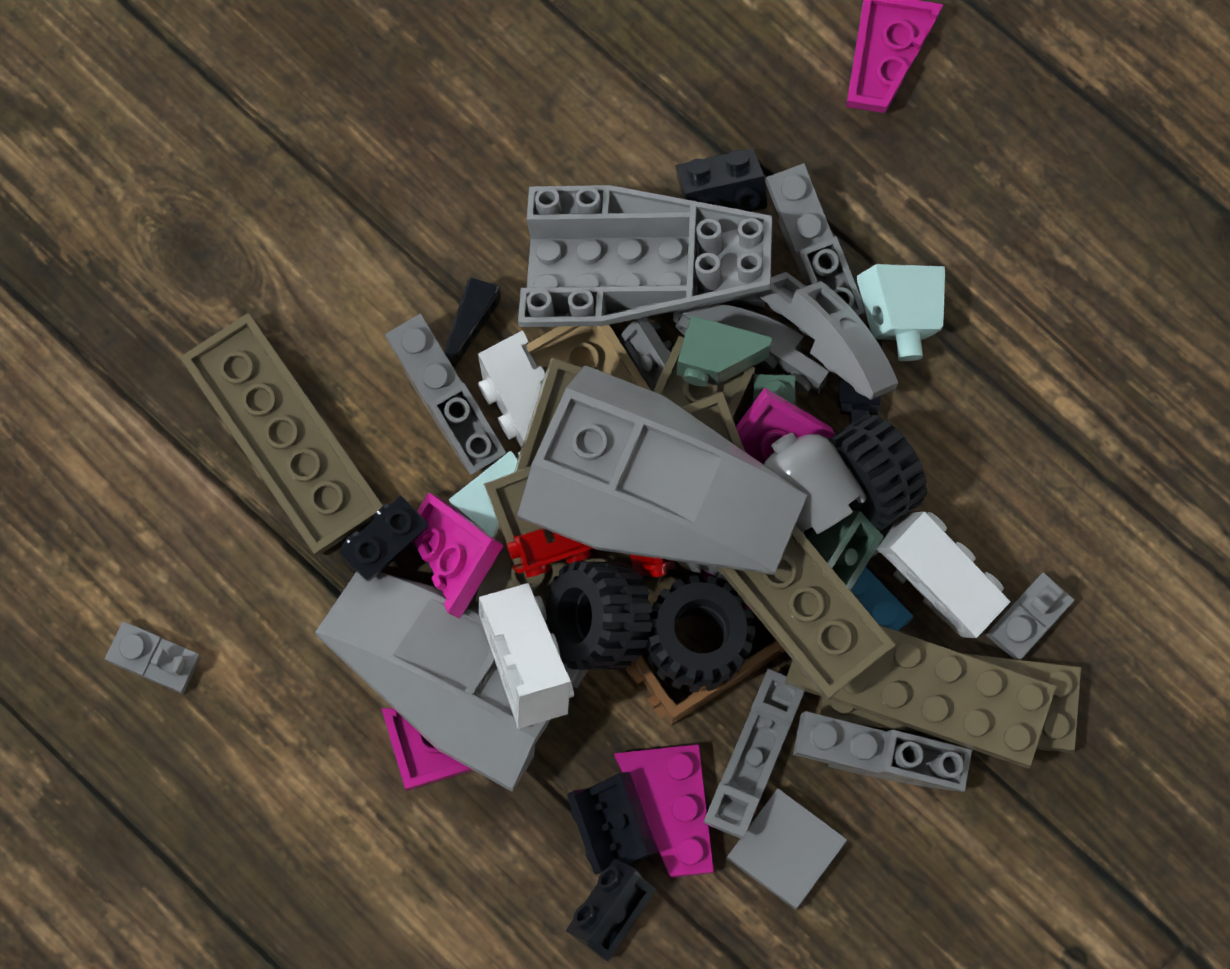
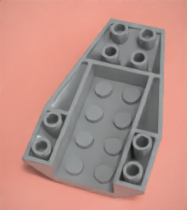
(636, 255)
(654, 482)
(433, 671)

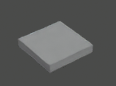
(786, 849)

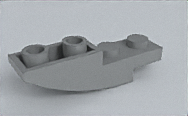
(809, 235)
(839, 334)
(785, 344)
(444, 394)
(881, 753)

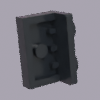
(725, 180)
(383, 539)
(612, 822)
(611, 909)

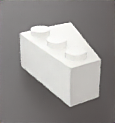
(511, 382)
(942, 573)
(525, 655)

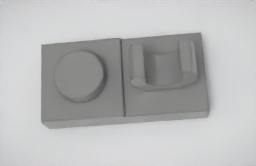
(646, 349)
(1030, 617)
(152, 657)

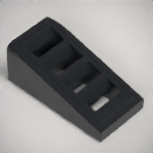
(473, 312)

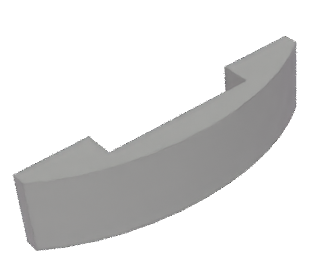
(754, 756)

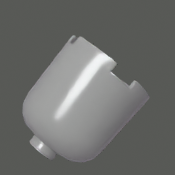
(820, 473)

